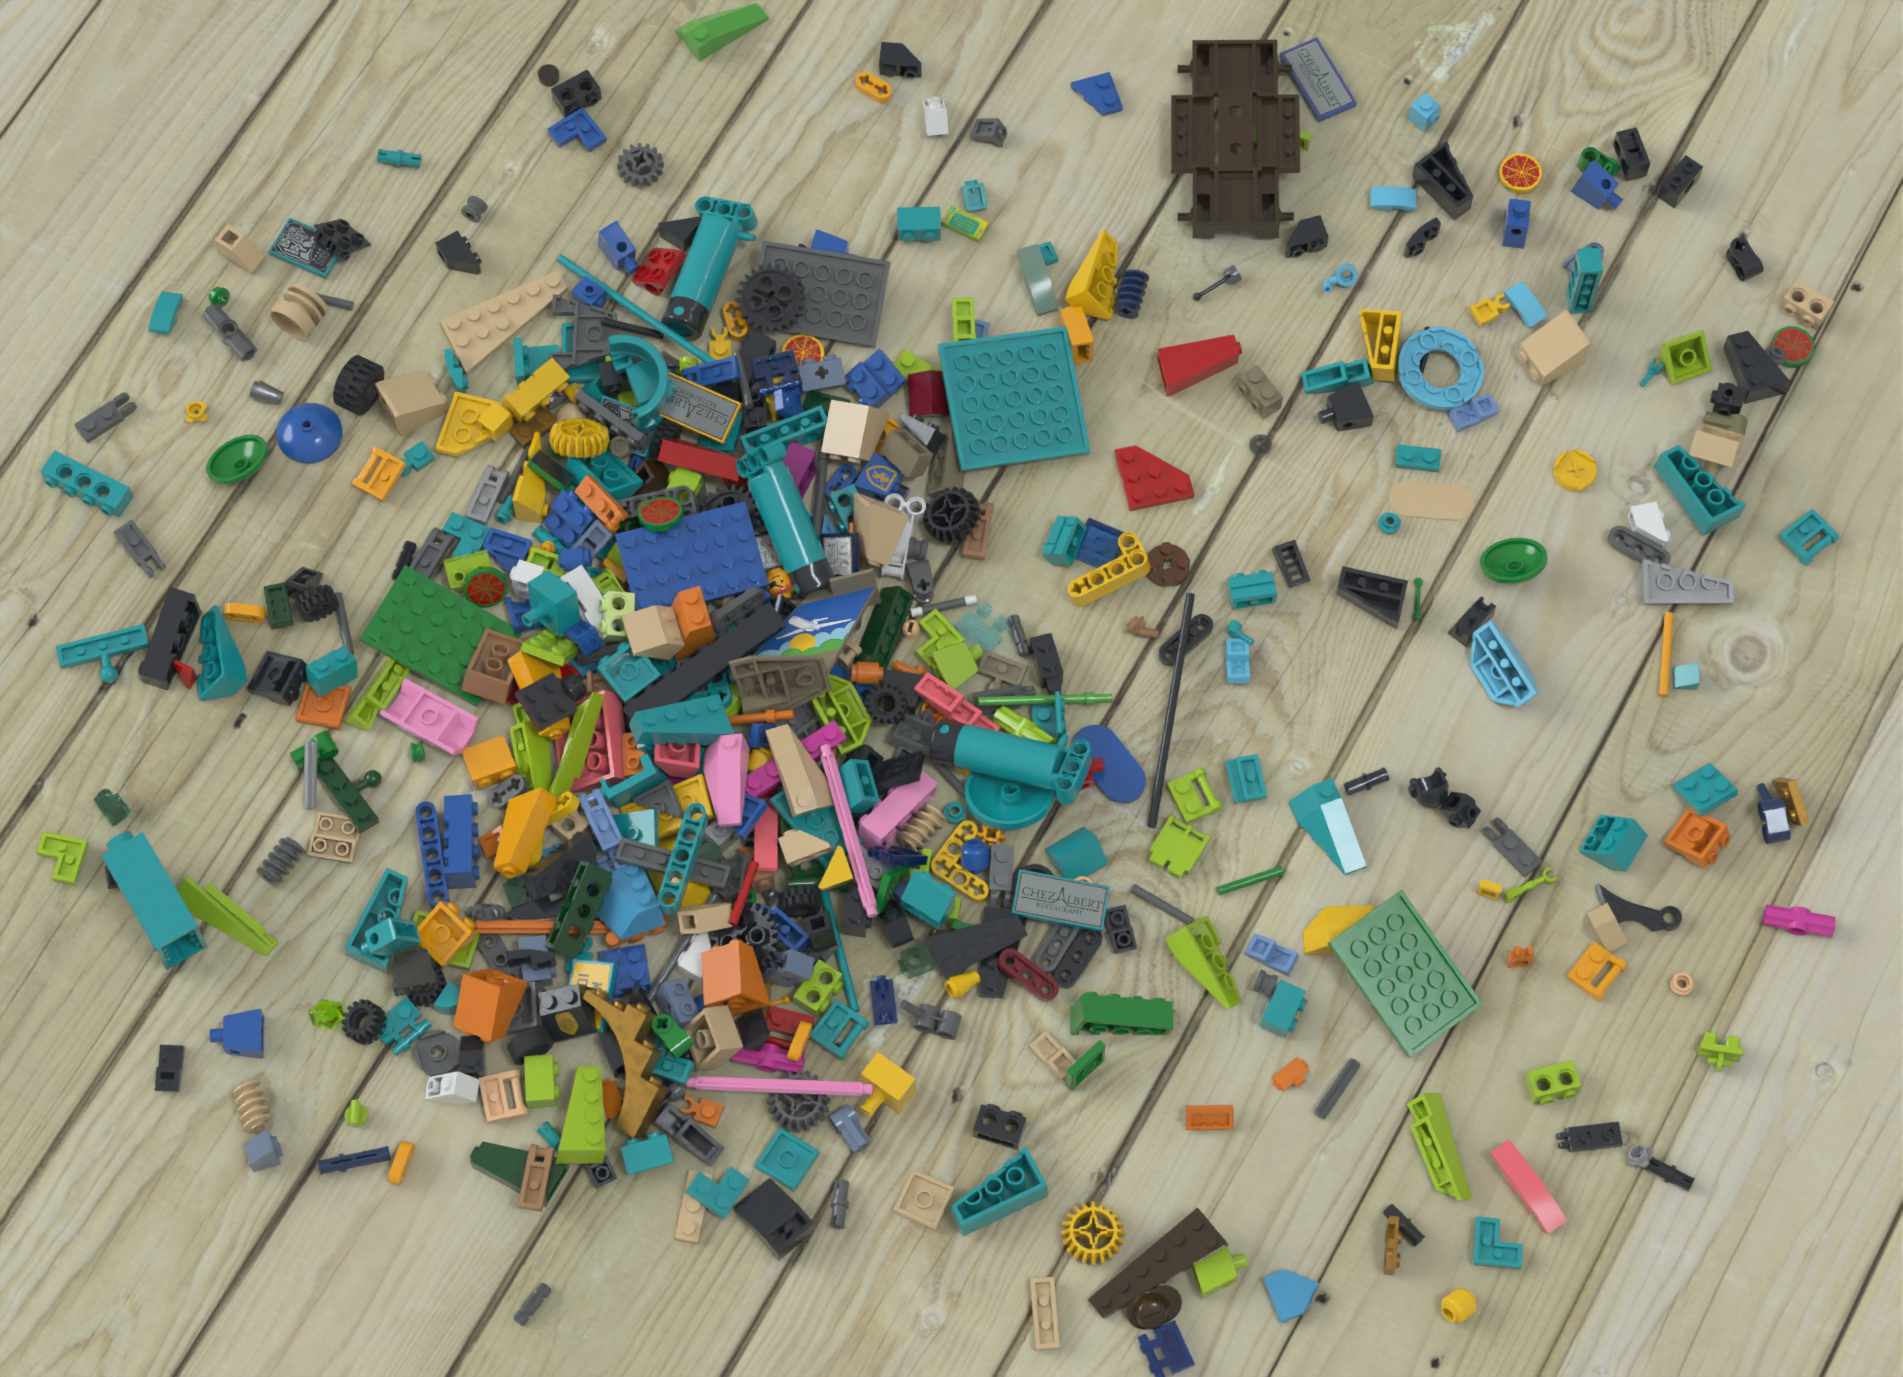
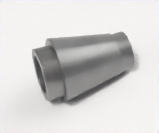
(265, 393)

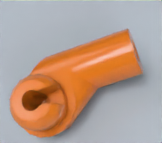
(899, 666)

